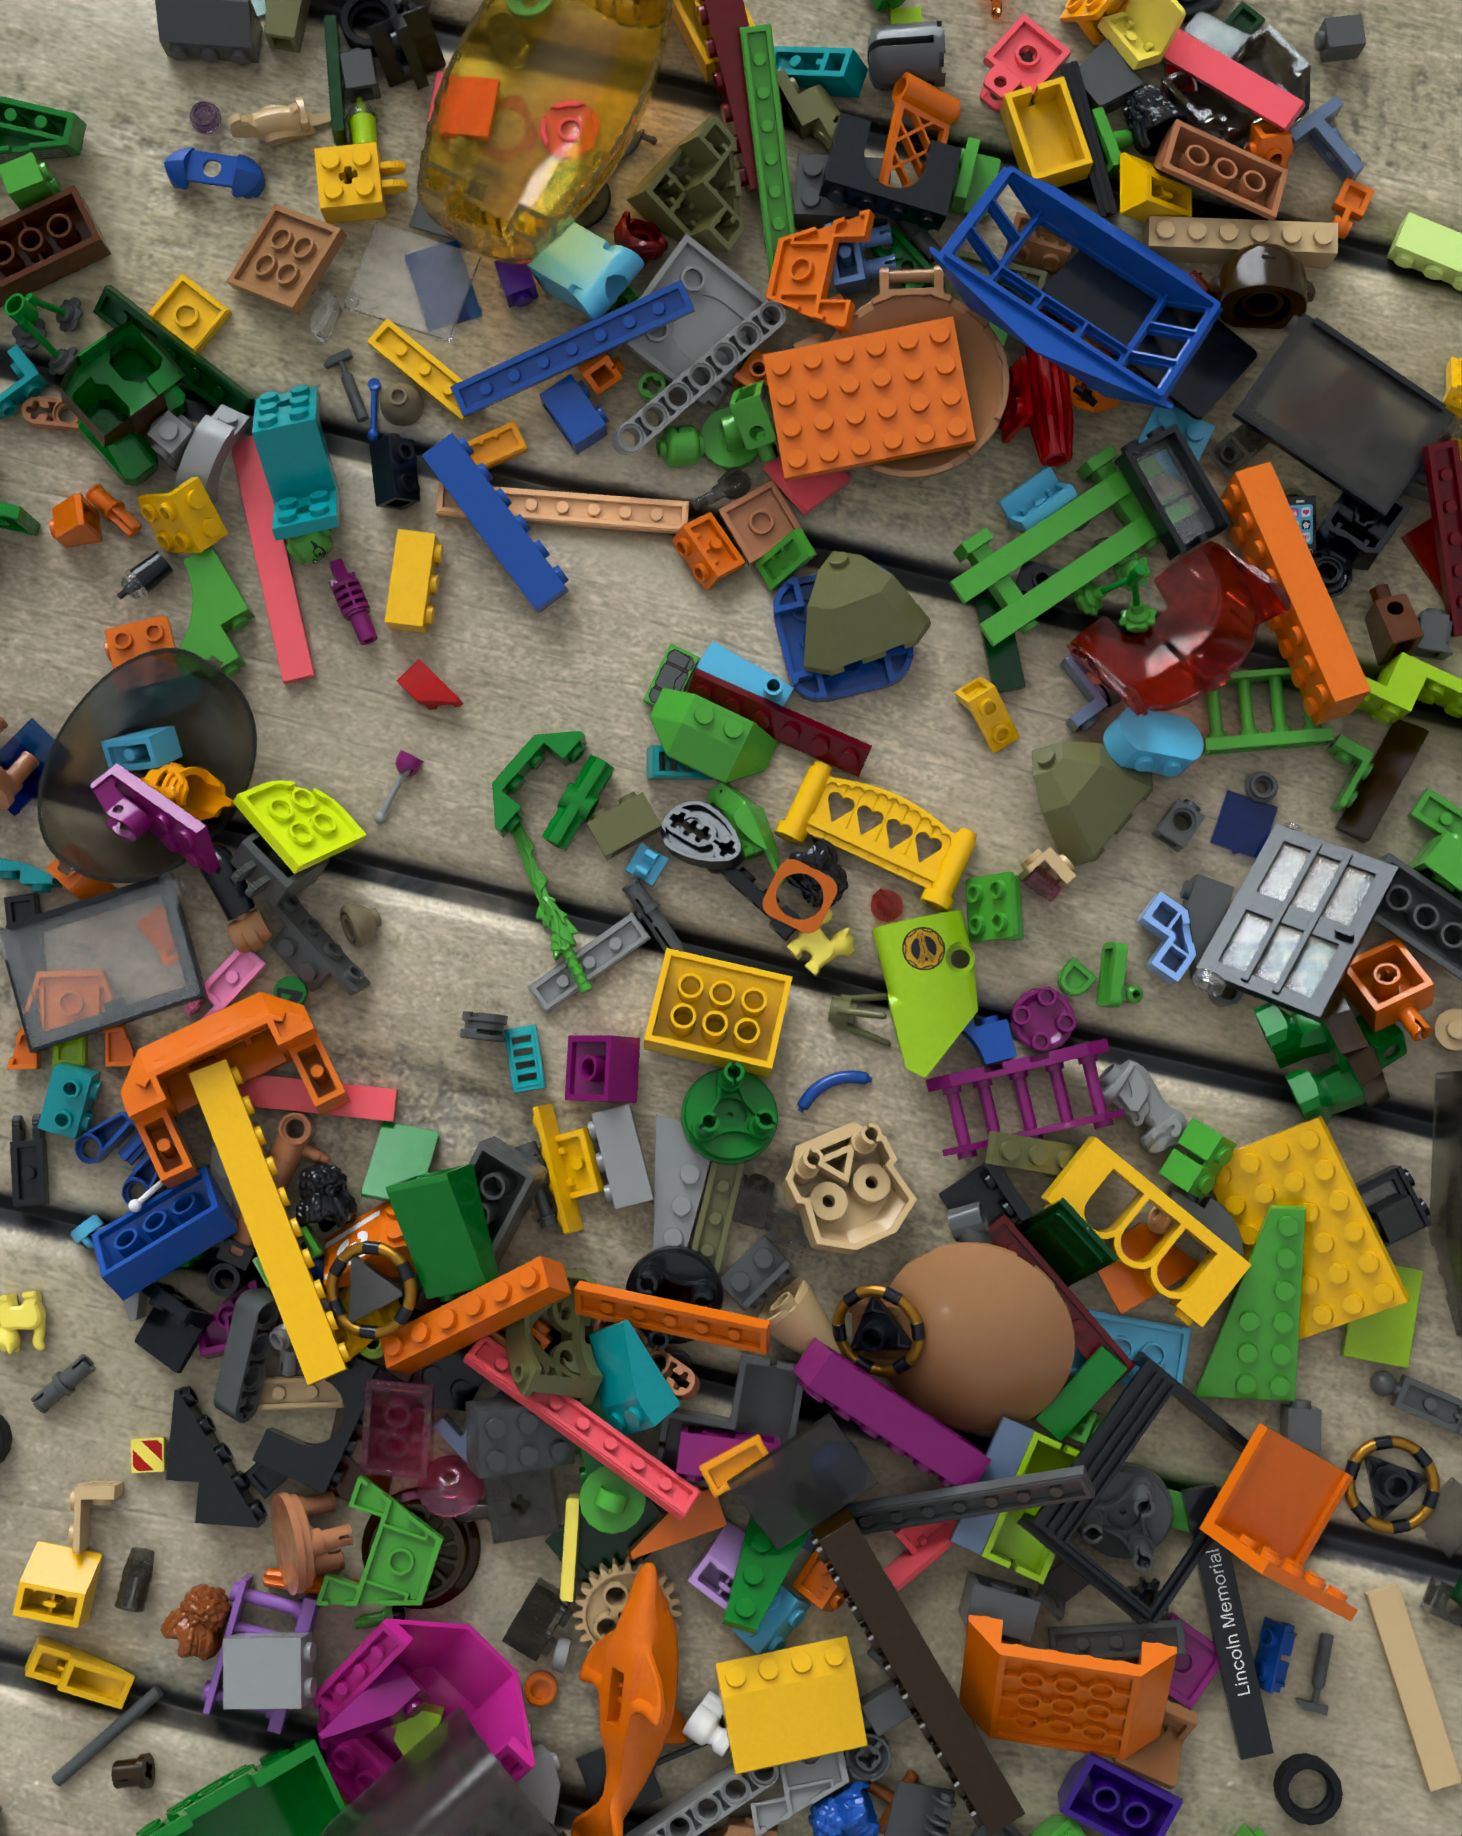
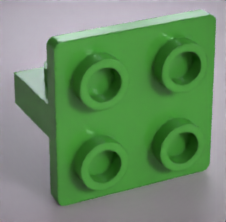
(972, 177)
(994, 907)

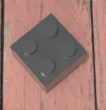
(1001, 1600)

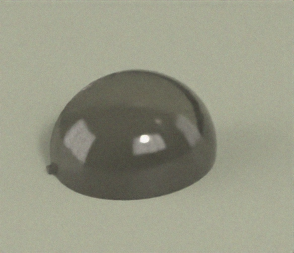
(141, 694)

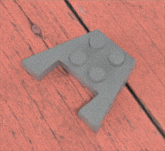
(803, 1785)

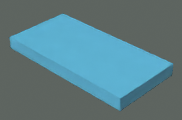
(1159, 1341)

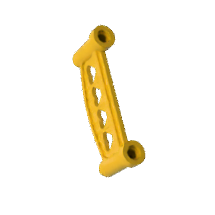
(937, 873)

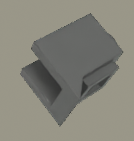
(1436, 634)

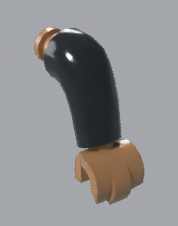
(250, 928)

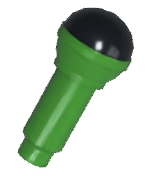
(377, 1618)

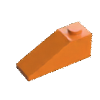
(667, 1530)

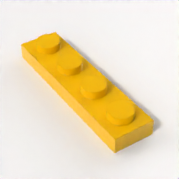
(417, 365)

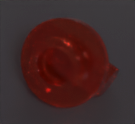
(886, 905)

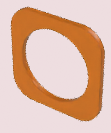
(828, 887)

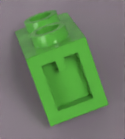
(1350, 753)

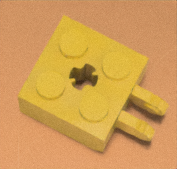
(365, 171)

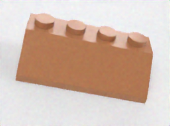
(1222, 169)

